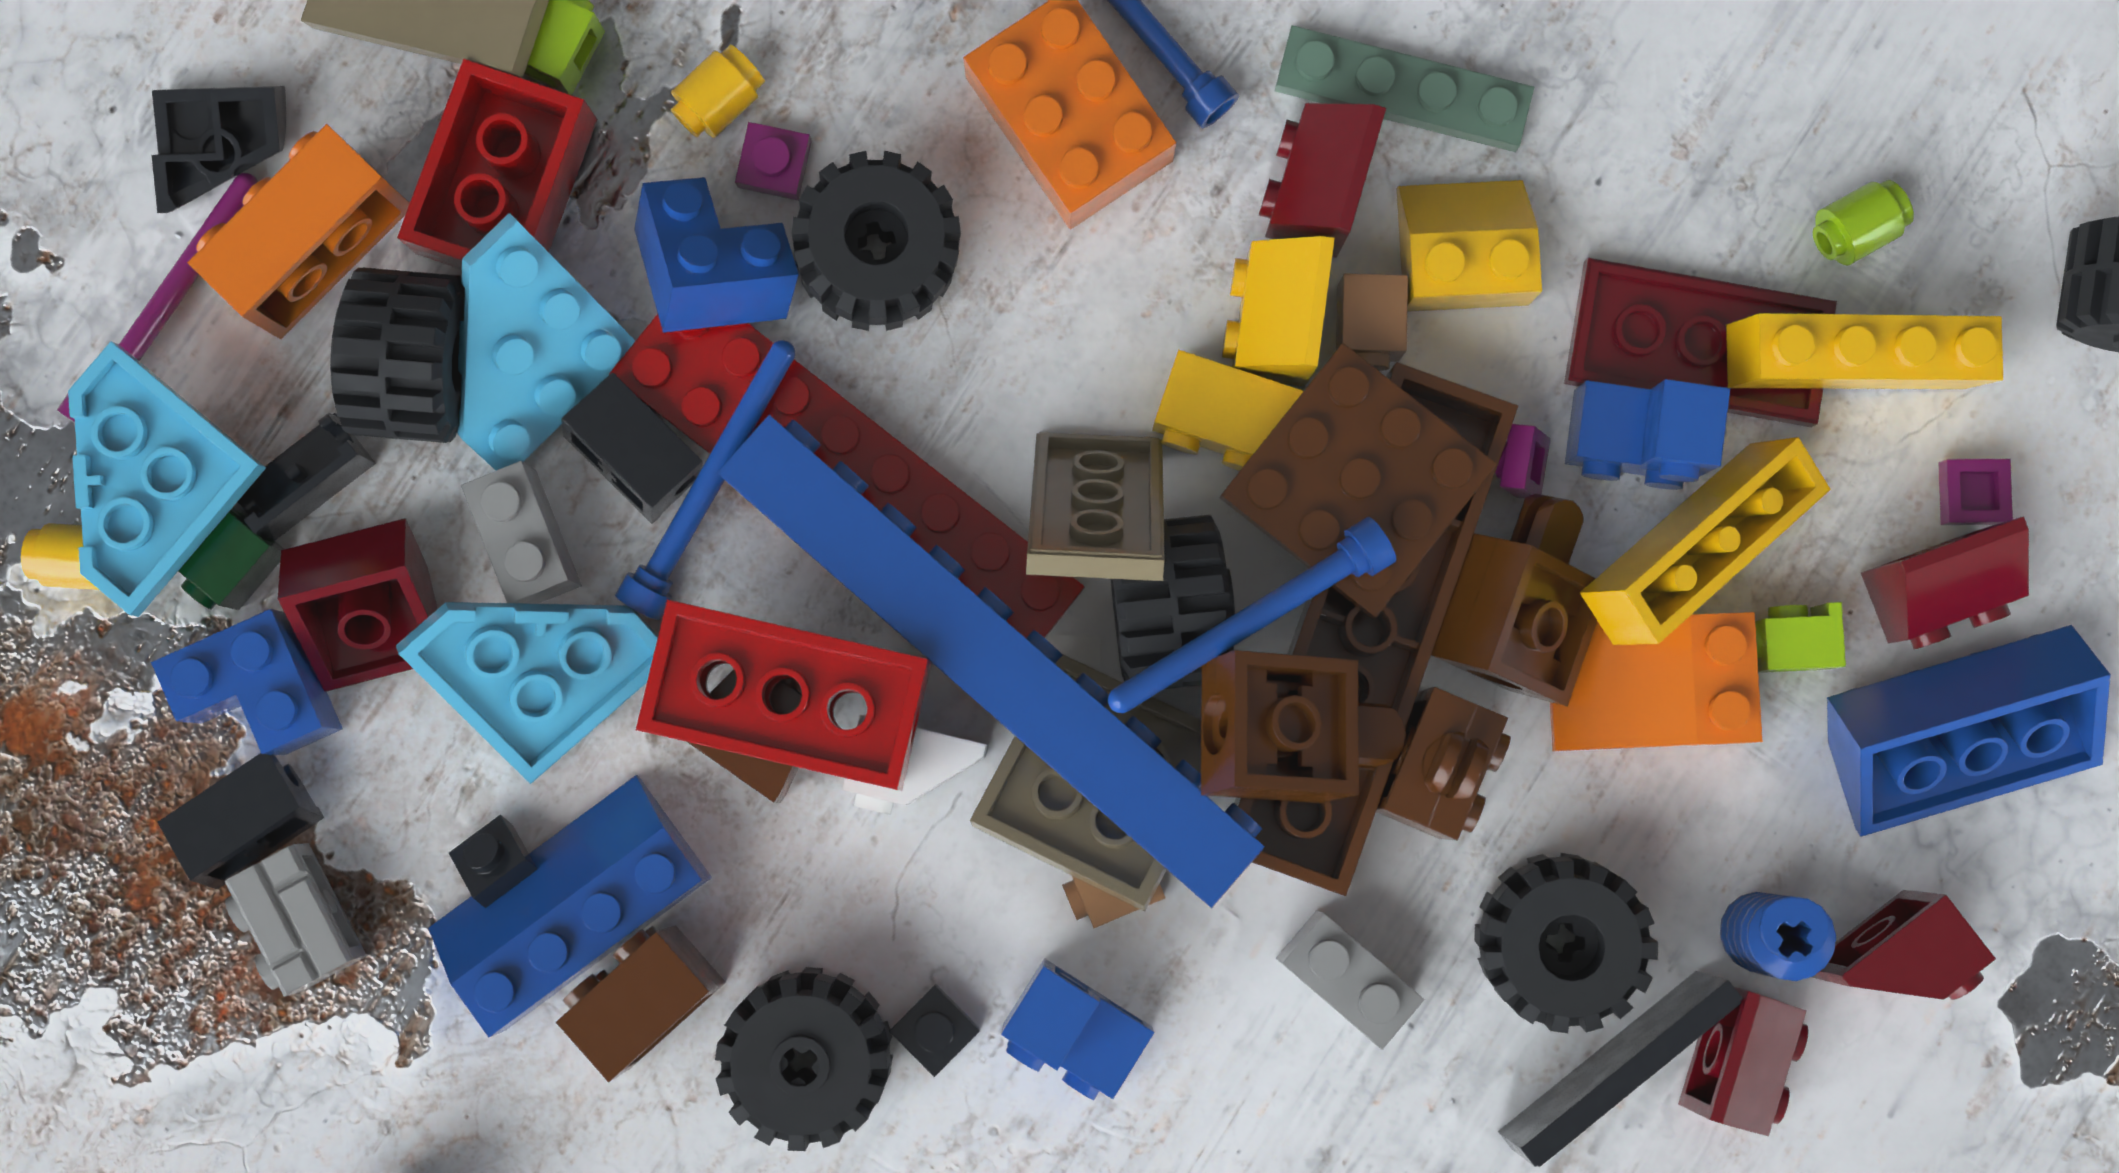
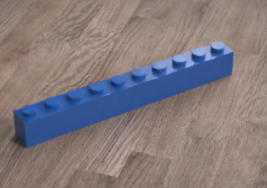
(992, 661)

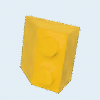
(1468, 245)
(1280, 308)

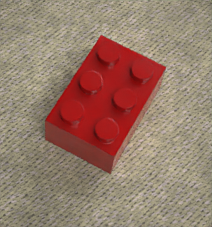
(494, 154)

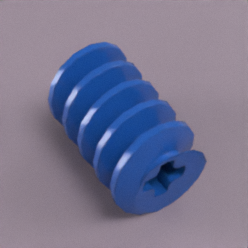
(1778, 935)

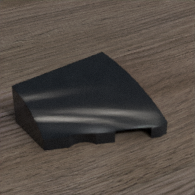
(212, 137)

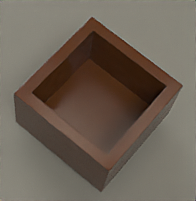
(640, 1002)

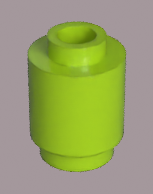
(1862, 221)

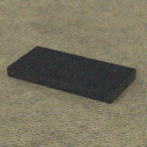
(1620, 1067)

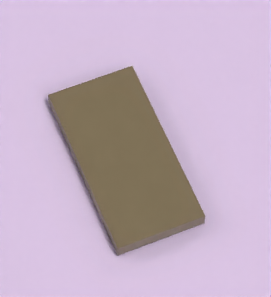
(480, 31)
(1097, 507)

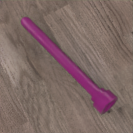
(178, 280)

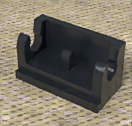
(631, 447)
(304, 478)
(239, 820)

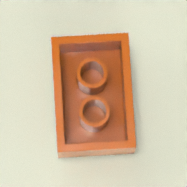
(1069, 109)
(299, 232)

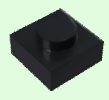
(492, 861)
(935, 1030)

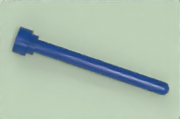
(1205, 94)
(1360, 552)
(649, 586)

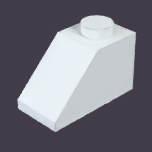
(932, 762)

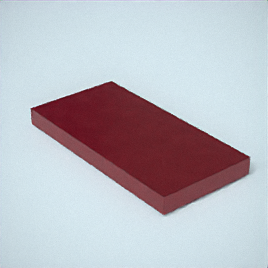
(1662, 325)

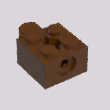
(1521, 605)
(1290, 728)
(1443, 764)

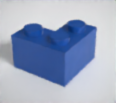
(707, 272)
(1657, 432)
(255, 668)
(1074, 1028)

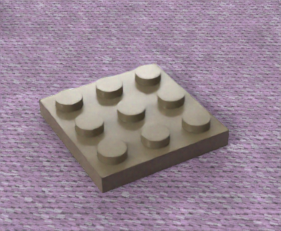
(1055, 823)

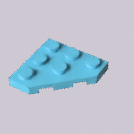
(526, 345)
(146, 478)
(532, 672)

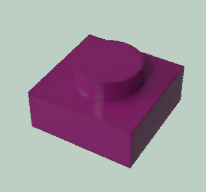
(773, 161)
(1523, 461)
(1975, 491)

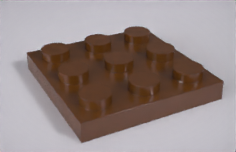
(1354, 453)

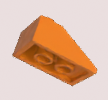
(1679, 692)

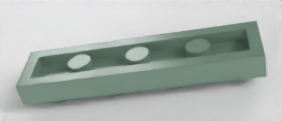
(1409, 87)

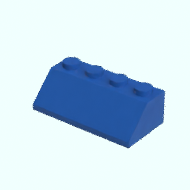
(1969, 729)
(589, 896)

